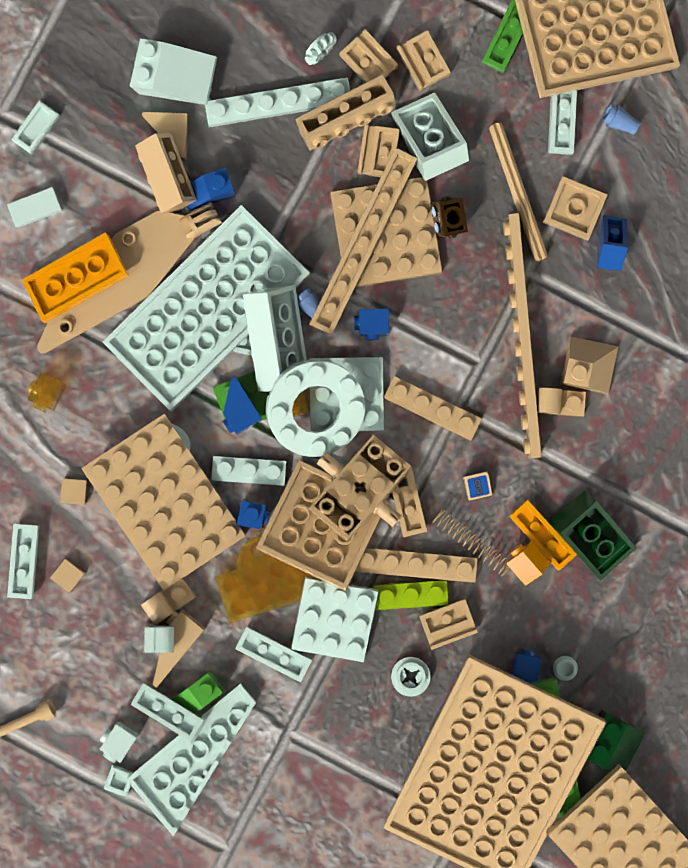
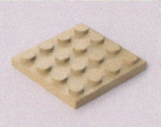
(407, 241)
(307, 541)

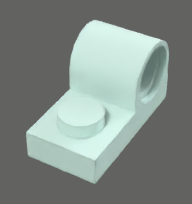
(158, 639)

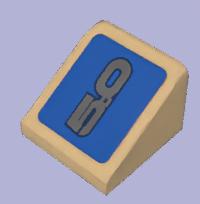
(477, 486)

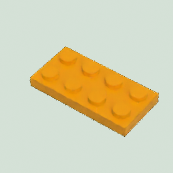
(75, 277)

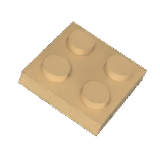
(575, 208)

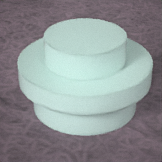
(565, 668)

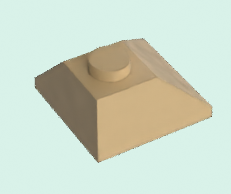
(589, 365)

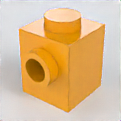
(528, 562)

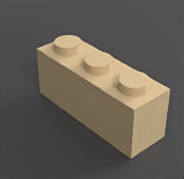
(165, 172)

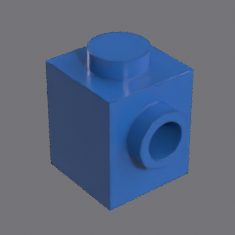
(372, 323)
(253, 515)

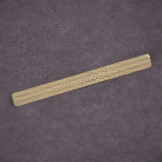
(518, 191)

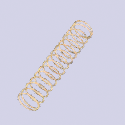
(441, 512)

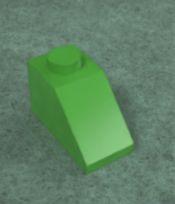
(200, 693)

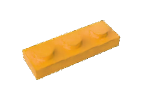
(542, 535)

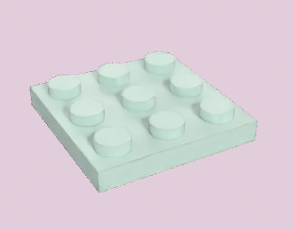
(369, 375)
(334, 620)

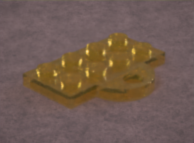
(259, 584)

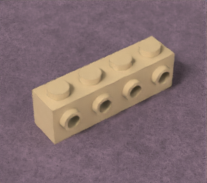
(346, 113)

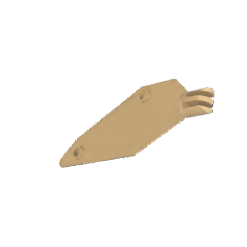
(148, 254)

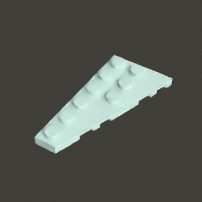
(182, 768)

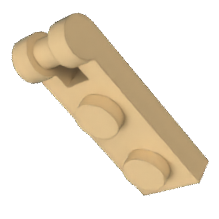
(409, 505)

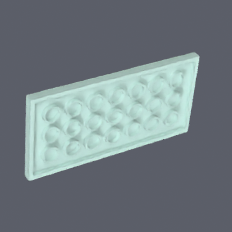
(200, 309)

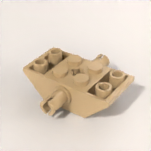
(374, 469)

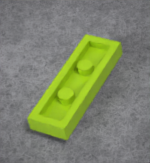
(411, 595)

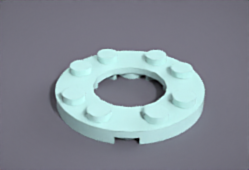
(295, 380)

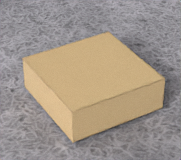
(74, 491)
(67, 575)

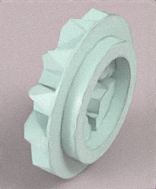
(320, 48)
(422, 677)

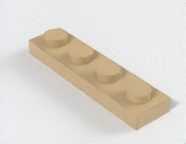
(432, 408)

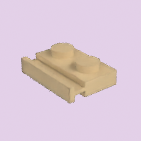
(368, 58)
(423, 60)
(377, 149)
(448, 624)

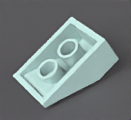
(172, 72)
(431, 136)

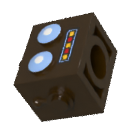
(449, 217)

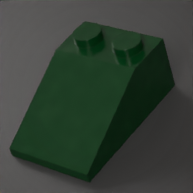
(592, 535)

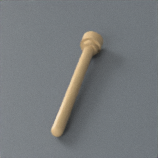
(44, 711)

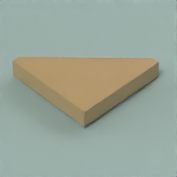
(171, 123)

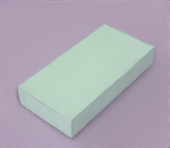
(35, 127)
(34, 207)

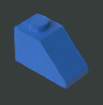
(211, 188)
(612, 243)
(239, 409)

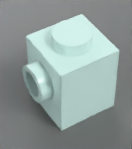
(117, 742)

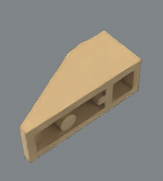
(185, 634)

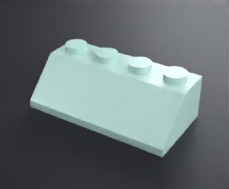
(274, 332)

